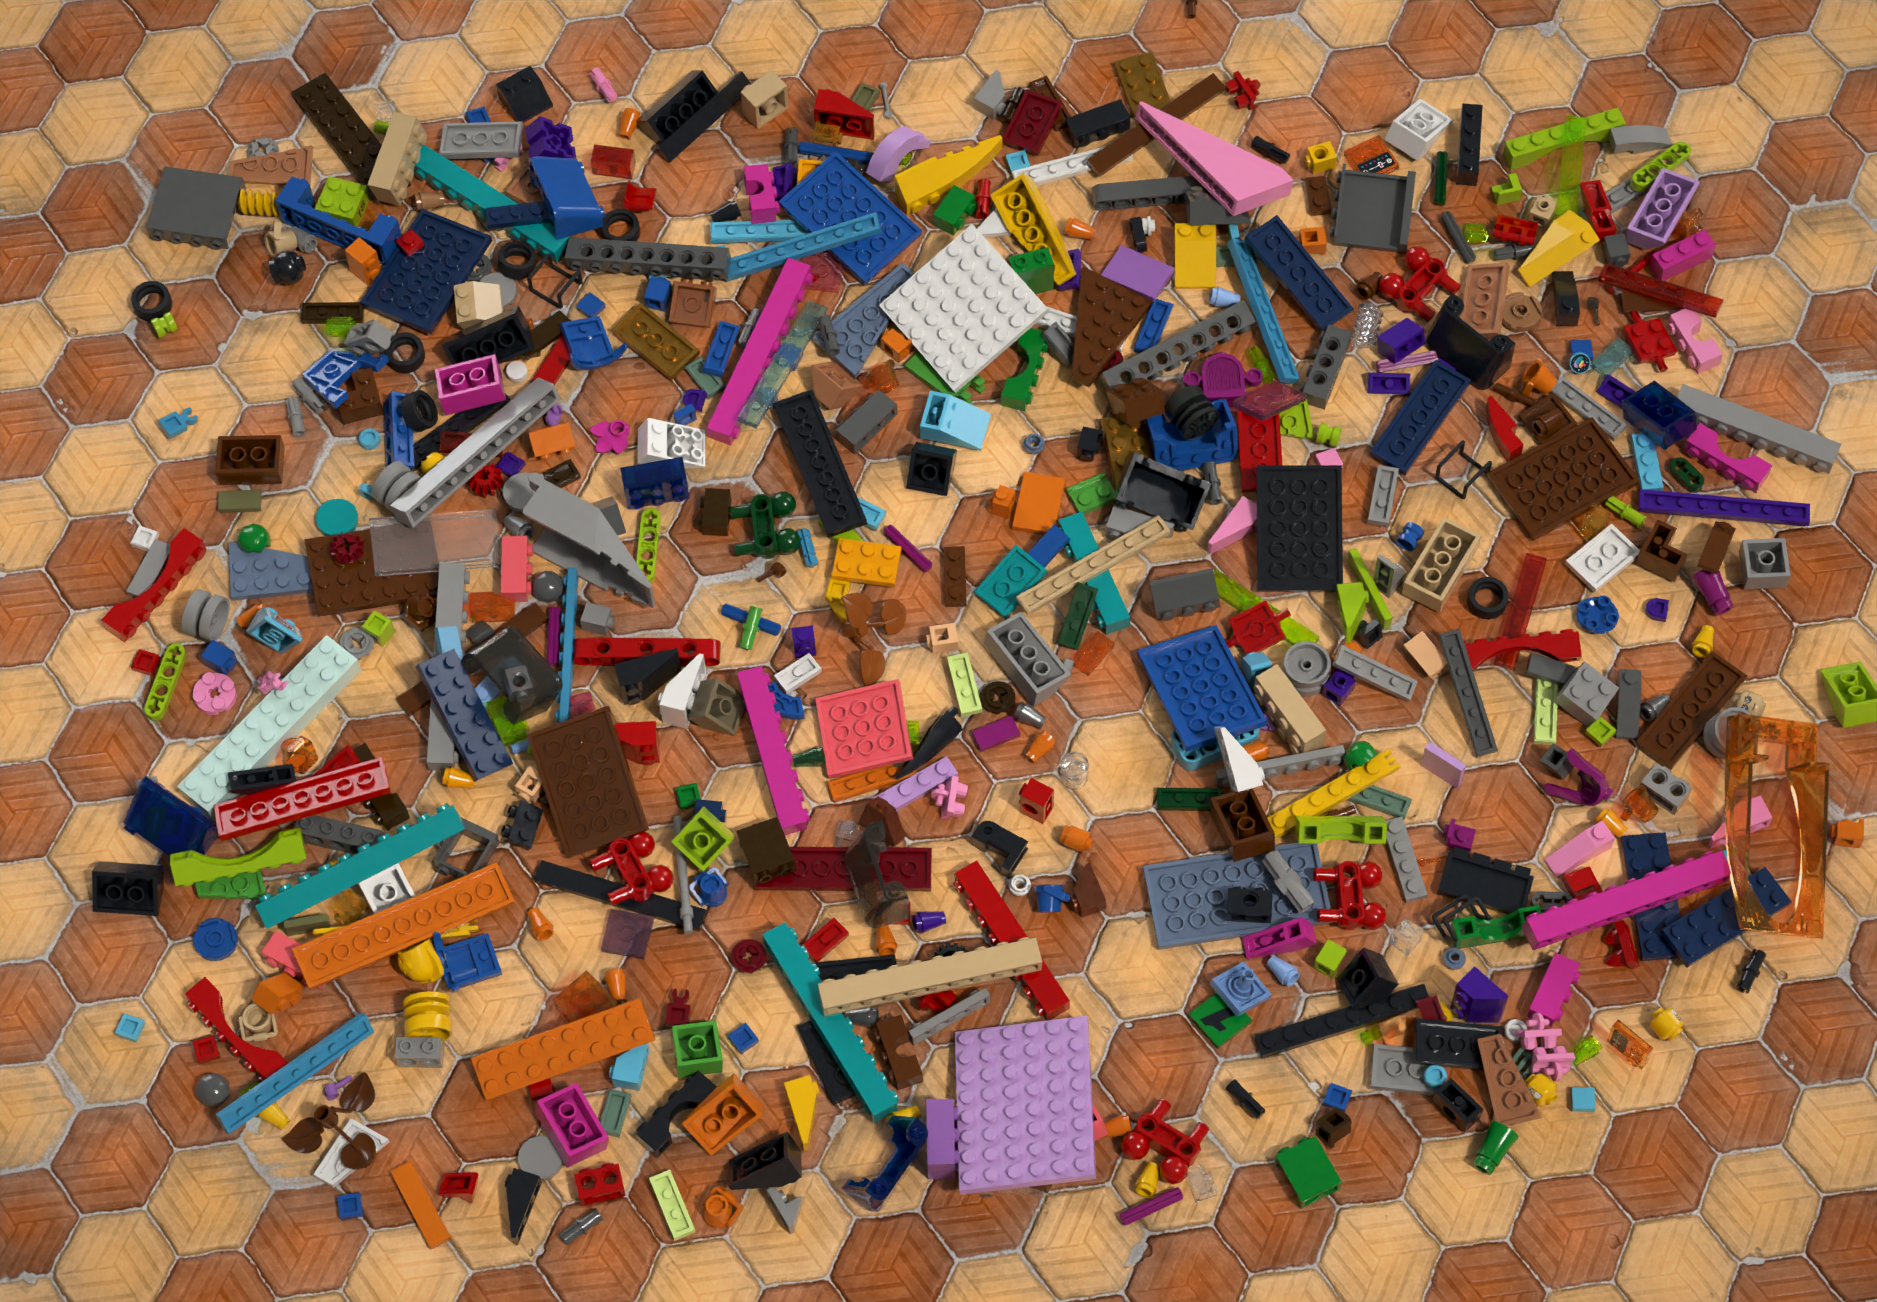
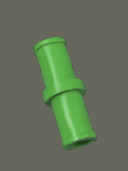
(750, 627)

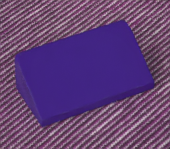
(784, 179)
(1388, 383)
(1614, 390)

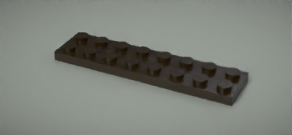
(340, 127)

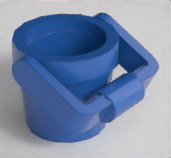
(712, 888)
(1050, 897)

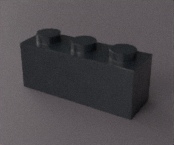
(1097, 123)

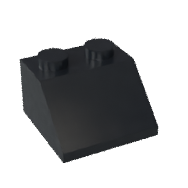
(524, 95)
(931, 468)
(1367, 979)

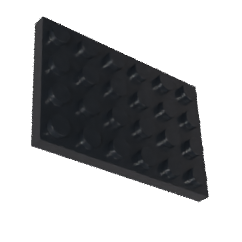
(1299, 528)

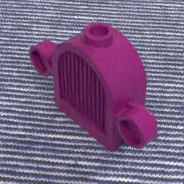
(1223, 378)

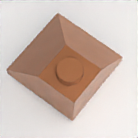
(833, 384)

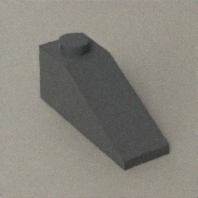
(1628, 704)

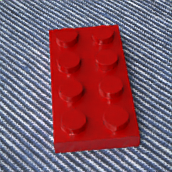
(1258, 445)

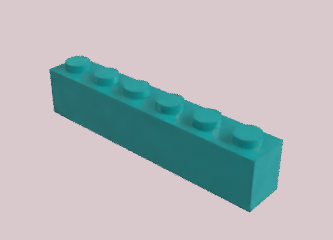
(1108, 603)

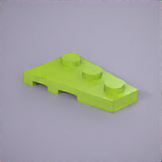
(1297, 422)

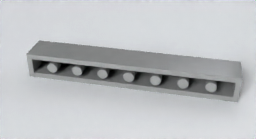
(1761, 430)

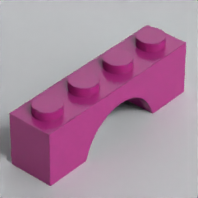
(1748, 472)

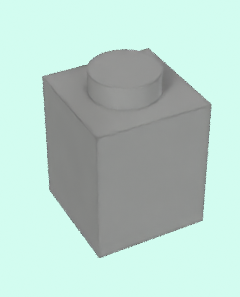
(597, 619)

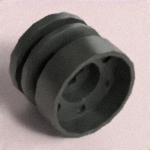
(1191, 412)

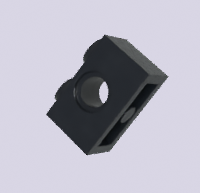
(1239, 912)
(1457, 1105)

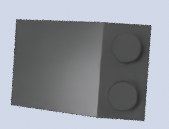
(1204, 209)

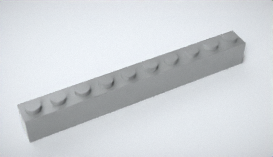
(475, 452)
(449, 612)

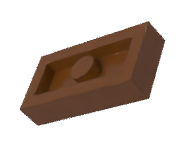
(1318, 195)

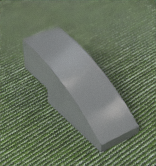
(1638, 138)

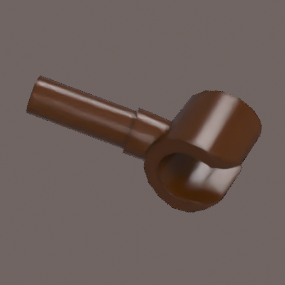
(777, 568)

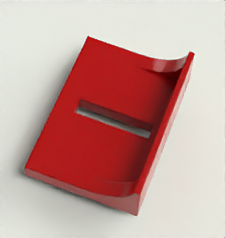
(639, 198)
(1580, 881)

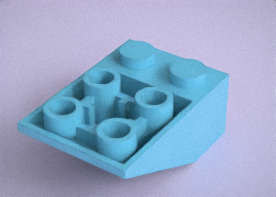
(953, 421)

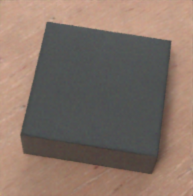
(479, 632)

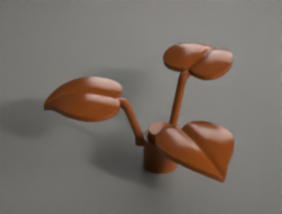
(857, 609)

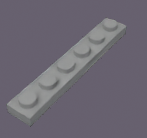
(1292, 764)

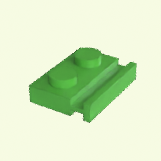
(1092, 494)

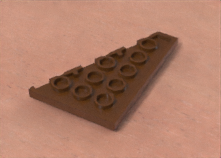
(1104, 322)

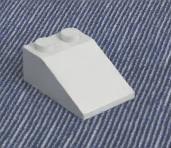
(1417, 129)
(681, 693)
(1239, 765)
(386, 889)

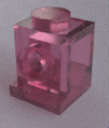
(582, 703)

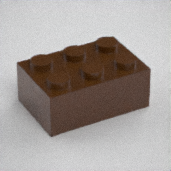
(250, 459)
(1242, 824)

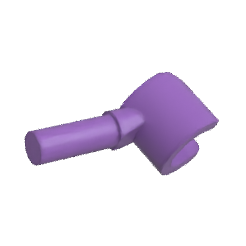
(331, 1089)

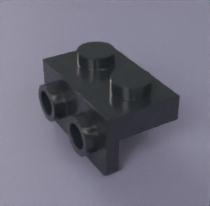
(521, 824)

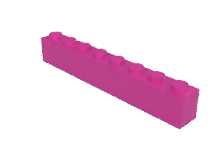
(772, 750)

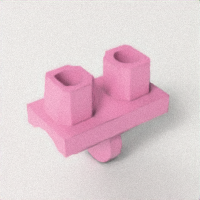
(947, 794)
(1548, 1035)
(1551, 1064)

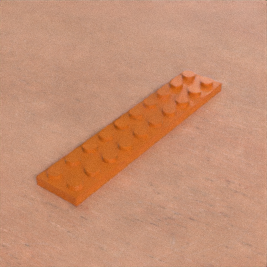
(402, 926)

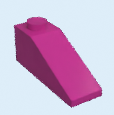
(1280, 939)

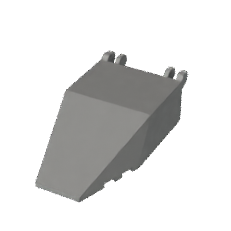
(584, 540)

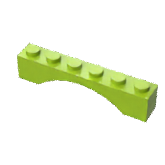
(1530, 147)
(195, 867)

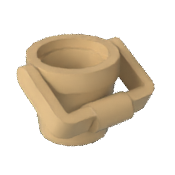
(279, 240)
(258, 1022)

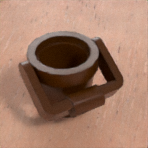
(418, 608)

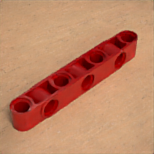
(587, 650)

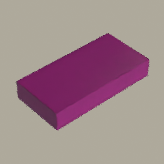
(996, 733)

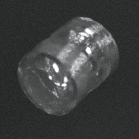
(1074, 770)

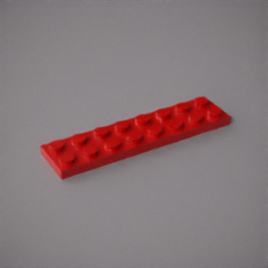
(301, 799)

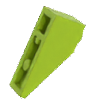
(1351, 606)

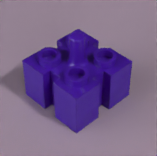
(549, 139)

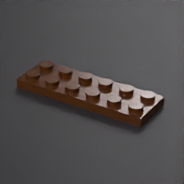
(1690, 710)

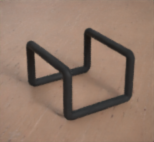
(572, 278)
(1486, 468)
(1453, 937)

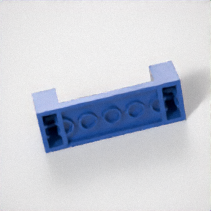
(297, 209)

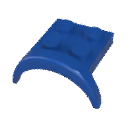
(589, 344)
(467, 961)

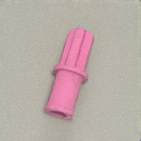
(603, 85)

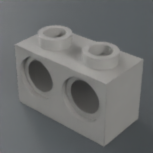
(368, 338)
(1662, 793)
(419, 1052)

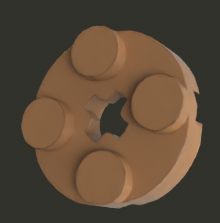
(1521, 323)

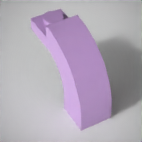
(892, 150)

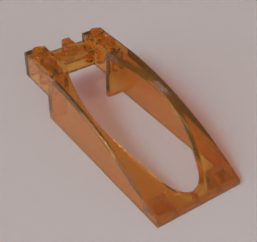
(1810, 792)

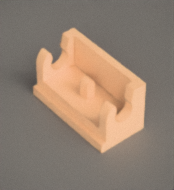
(1427, 655)

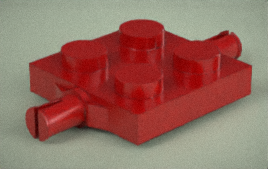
(1649, 341)
(1257, 628)

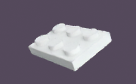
(1603, 558)

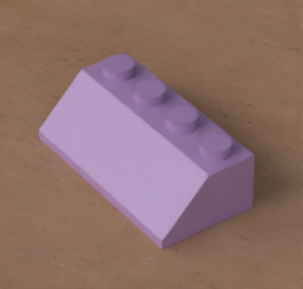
(1661, 209)

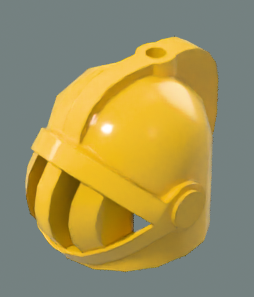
(421, 963)

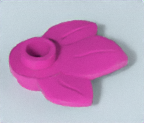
(609, 438)

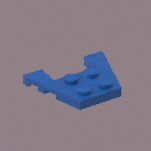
(336, 368)

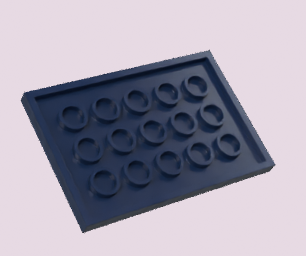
(422, 286)

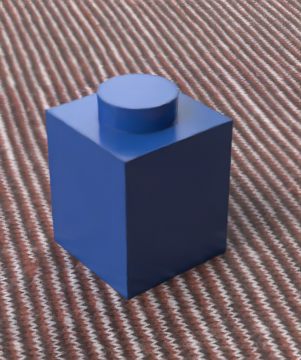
(658, 293)
(219, 658)

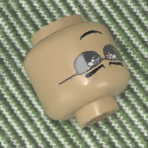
(1750, 702)

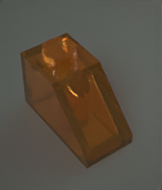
(490, 607)

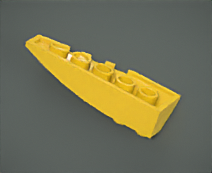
(935, 177)
(1032, 223)

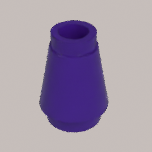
(926, 921)

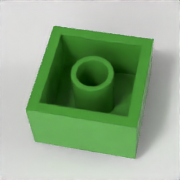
(697, 1048)

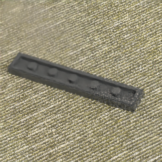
(1468, 693)

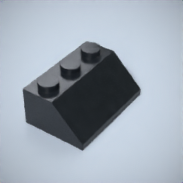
(127, 888)

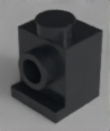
(1089, 443)

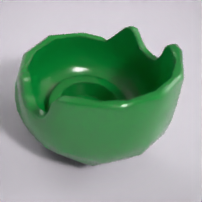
(254, 538)
(1359, 754)

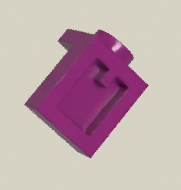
(1458, 835)

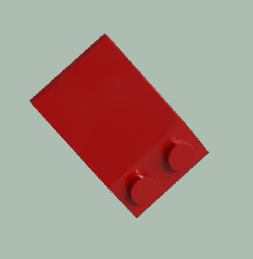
(838, 110)
(640, 741)

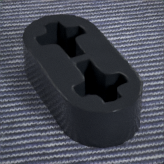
(1138, 234)

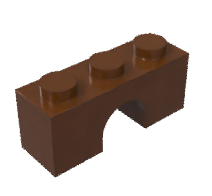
(904, 1070)

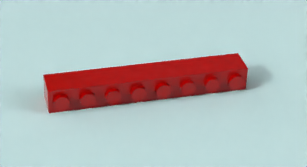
(1003, 927)

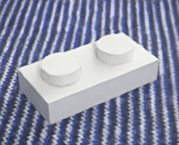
(797, 673)

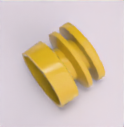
(427, 1015)

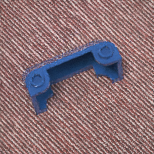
(566, 195)
(1215, 446)

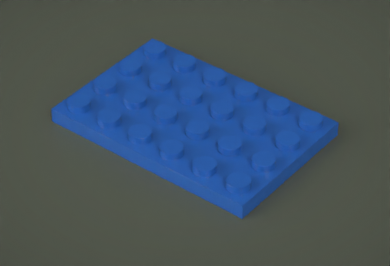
(839, 194)
(1201, 687)

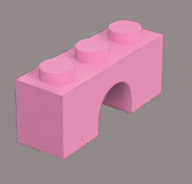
(1700, 354)

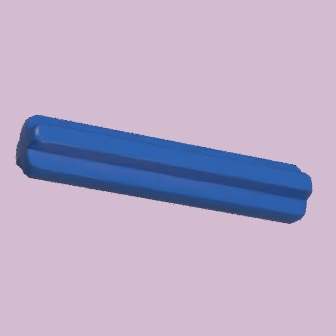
(741, 616)

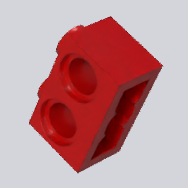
(600, 1191)

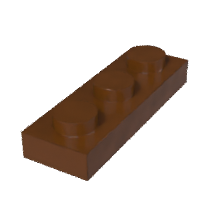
(955, 576)

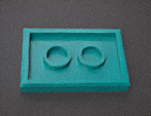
(1009, 579)

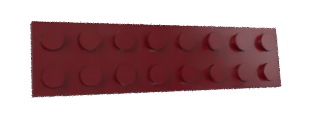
(826, 869)

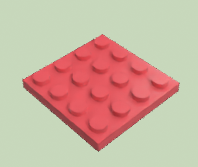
(864, 728)

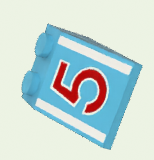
(274, 631)

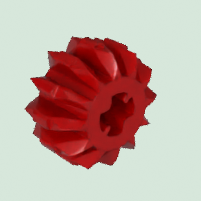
(479, 485)

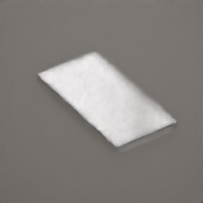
(439, 538)

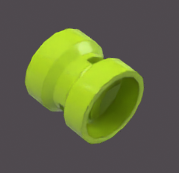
(164, 325)
(1328, 435)

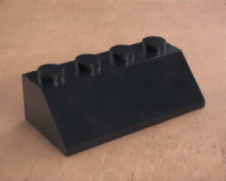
(676, 105)
(503, 335)

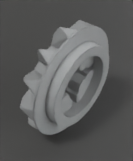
(266, 143)
(357, 635)

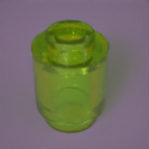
(339, 326)

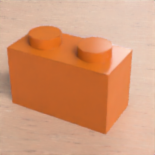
(363, 261)
(551, 439)
(278, 993)

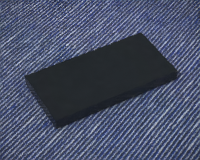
(858, 966)
(1449, 1043)
(826, 1066)

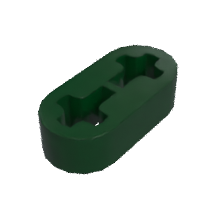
(1686, 475)

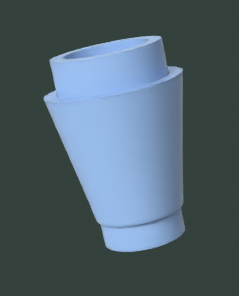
(1223, 298)
(1285, 972)

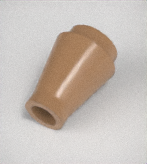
(428, 200)

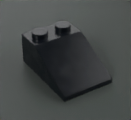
(646, 674)
(767, 1165)

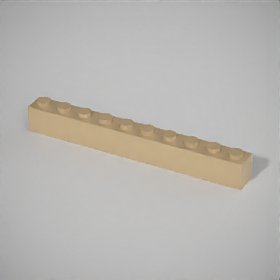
(929, 976)

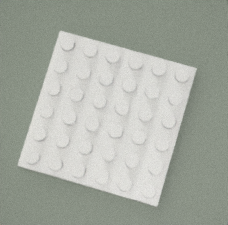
(964, 308)

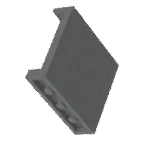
(194, 207)
(1373, 210)

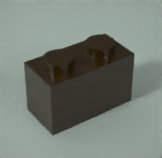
(716, 512)

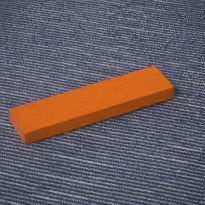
(865, 782)
(420, 1205)

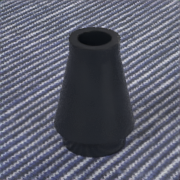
(727, 212)

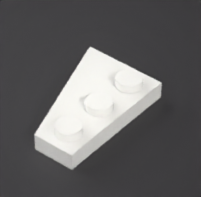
(332, 1169)

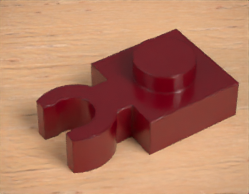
(678, 1012)

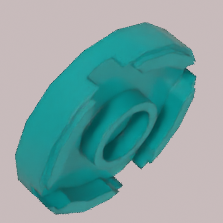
(337, 517)

